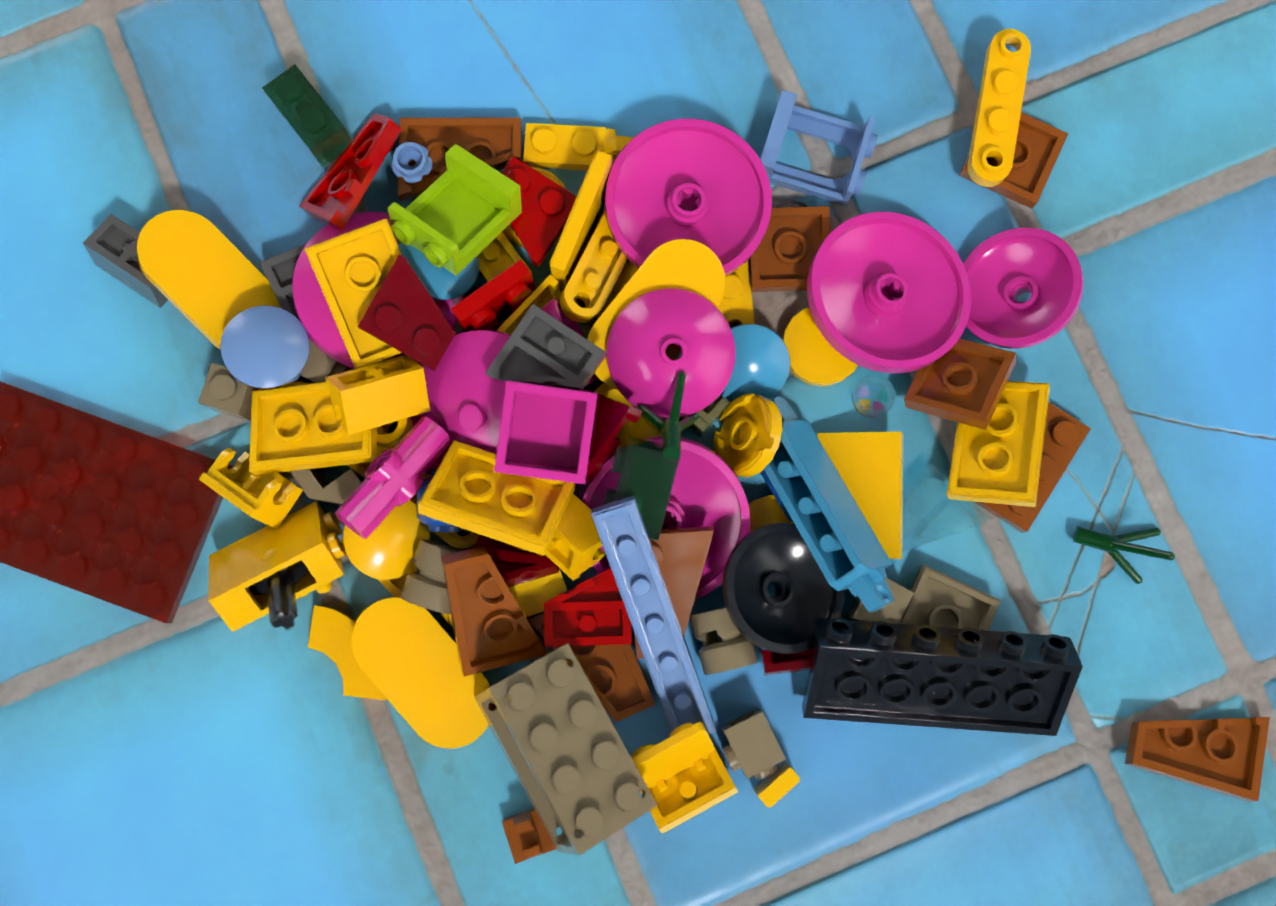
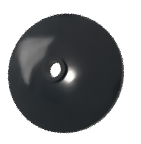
(802, 593)

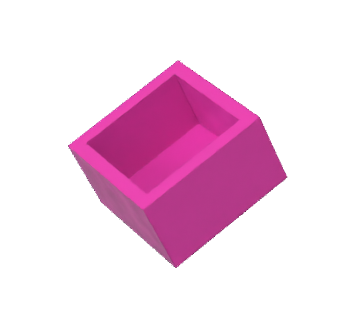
(545, 432)

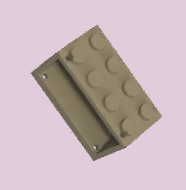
(565, 752)

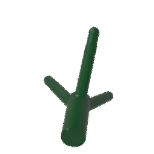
(672, 427)
(1114, 543)

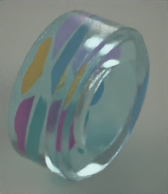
(873, 396)

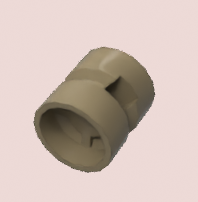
(428, 585)
(723, 644)

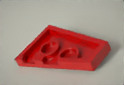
(348, 178)

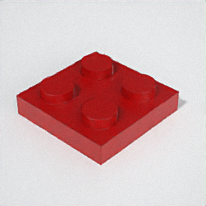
(495, 299)

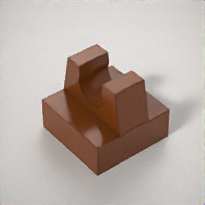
(526, 836)

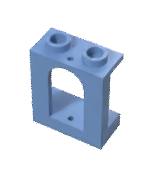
(853, 137)

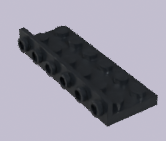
(940, 677)

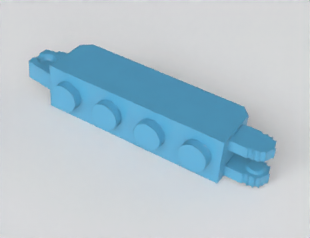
(827, 513)

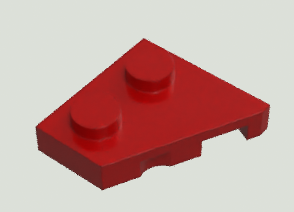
(543, 209)
(588, 615)

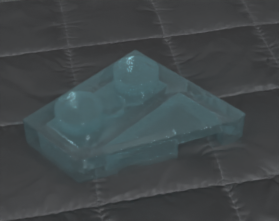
(930, 513)

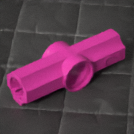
(393, 477)

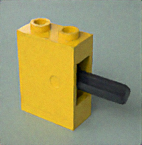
(275, 568)

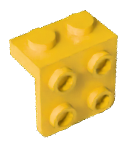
(683, 775)

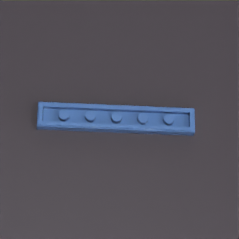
(652, 613)

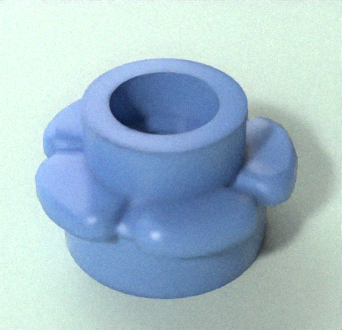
(407, 152)

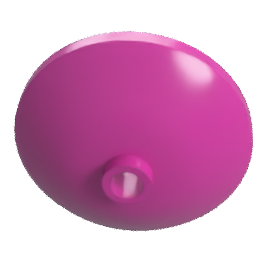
(1016, 264)
(639, 344)

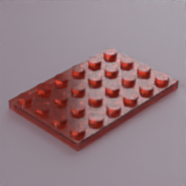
(100, 505)

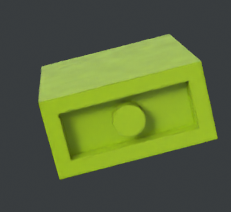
(458, 212)

